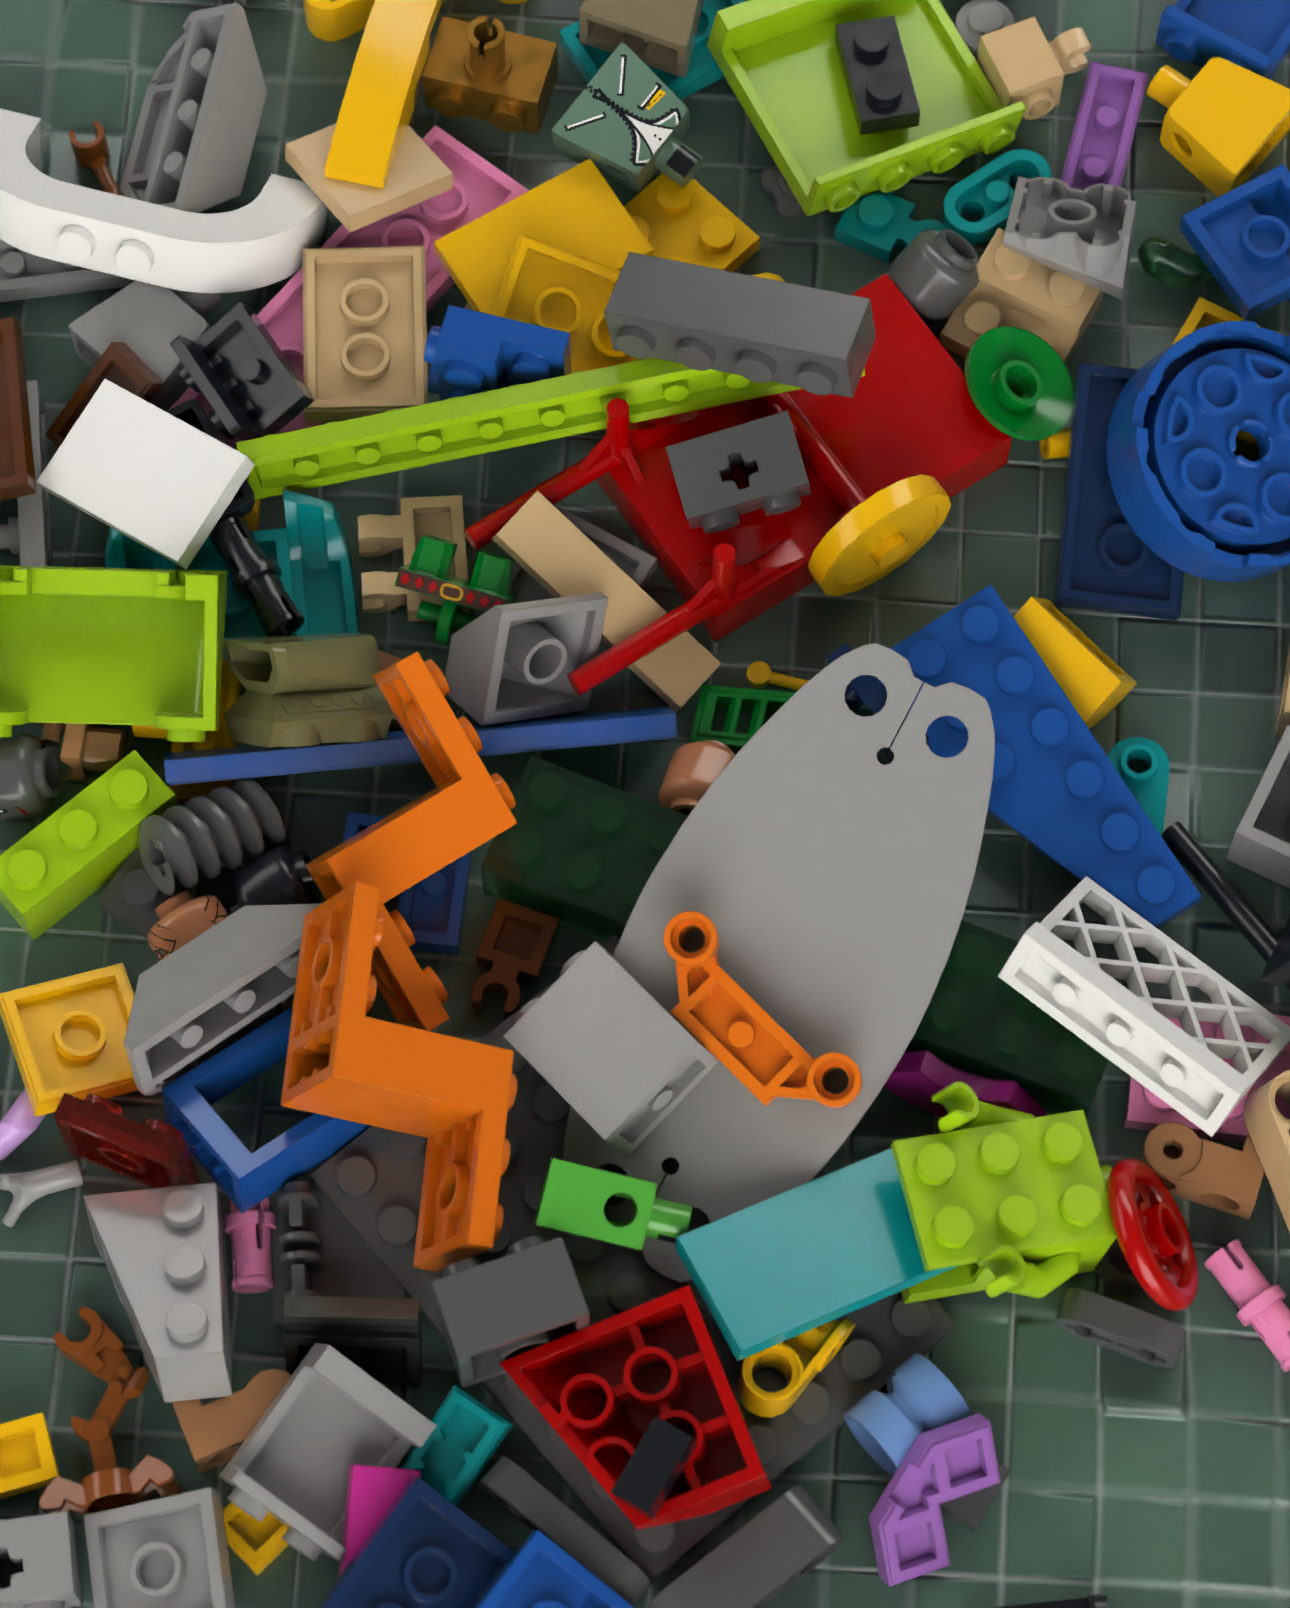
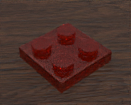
(140, 1152)

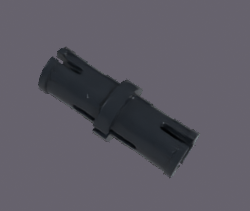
(256, 577)

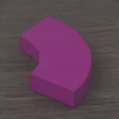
(923, 1075)

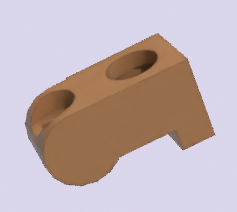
(1204, 1169)
(221, 1426)

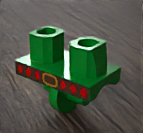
(431, 576)

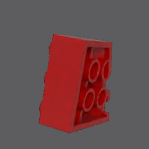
(622, 1372)

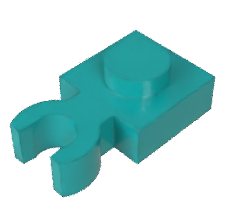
(881, 225)

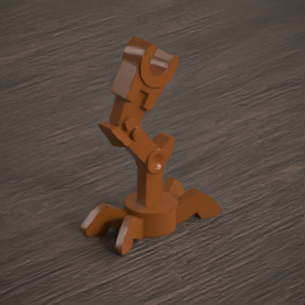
(109, 1485)

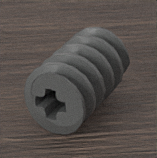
(209, 831)

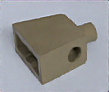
(655, 30)

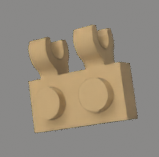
(384, 533)

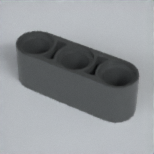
(758, 1558)

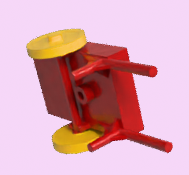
(874, 469)

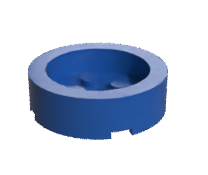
(1176, 457)

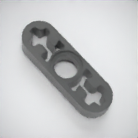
(542, 1511)

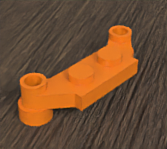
(742, 1031)

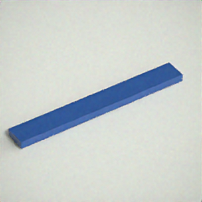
(396, 748)

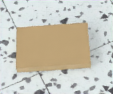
(364, 330)

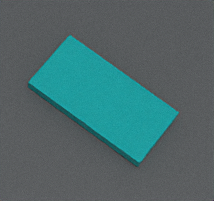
(806, 1255)

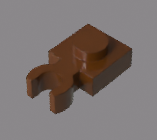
(513, 949)

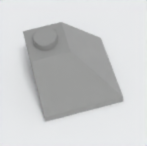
(519, 656)

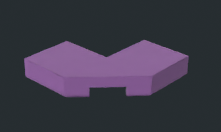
(936, 1469)

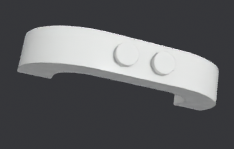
(150, 240)

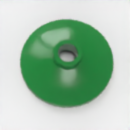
(1019, 383)

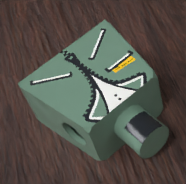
(628, 125)

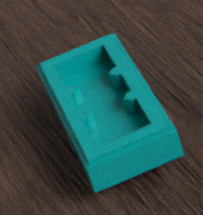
(459, 1445)

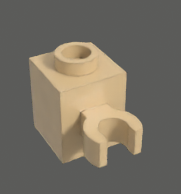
(1028, 67)

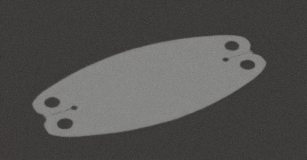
(830, 911)

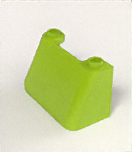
(112, 647)

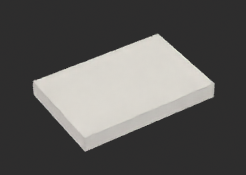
(145, 473)

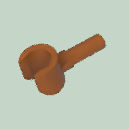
(95, 156)

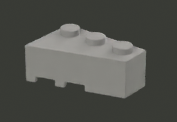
(173, 1281)

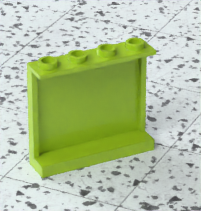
(796, 95)

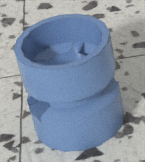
(915, 1403)

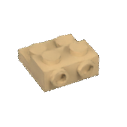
(1024, 296)

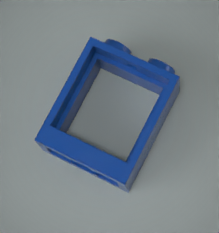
(238, 1172)

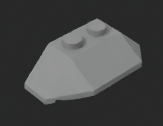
(199, 116)
(213, 992)

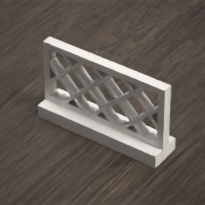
(1128, 1023)

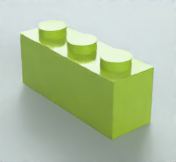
(80, 845)

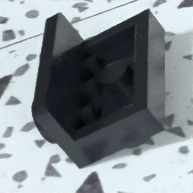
(242, 376)

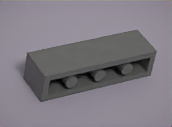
(740, 324)

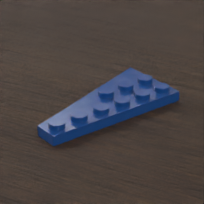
(1048, 767)

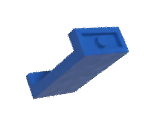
(1240, 31)

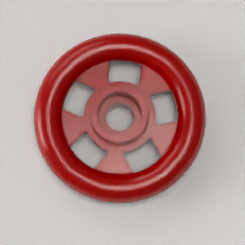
(1152, 1234)

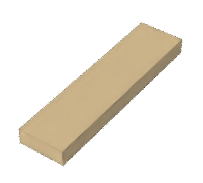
(572, 565)

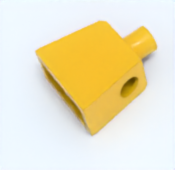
(1221, 121)

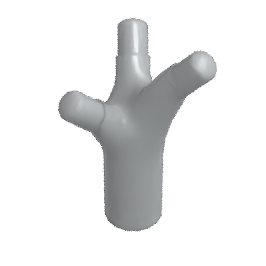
(34, 1184)

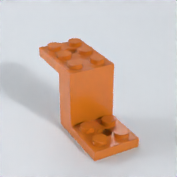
(421, 836)
(399, 1079)

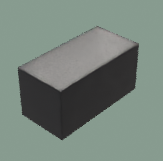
(654, 1467)

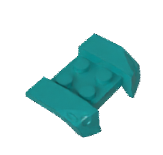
(312, 562)

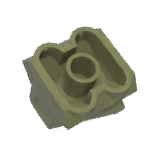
(306, 690)

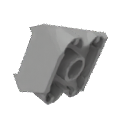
(1074, 230)

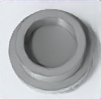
(981, 18)

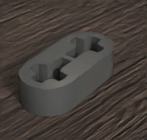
(1120, 1327)

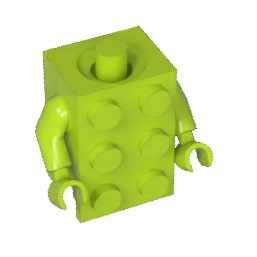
(1003, 1199)

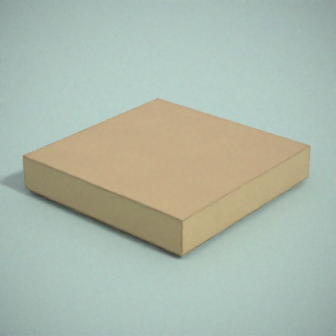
(412, 179)

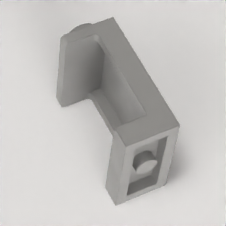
(609, 1048)
(307, 1439)

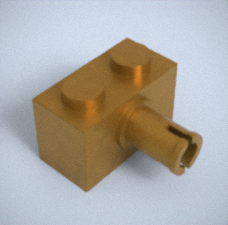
(490, 74)

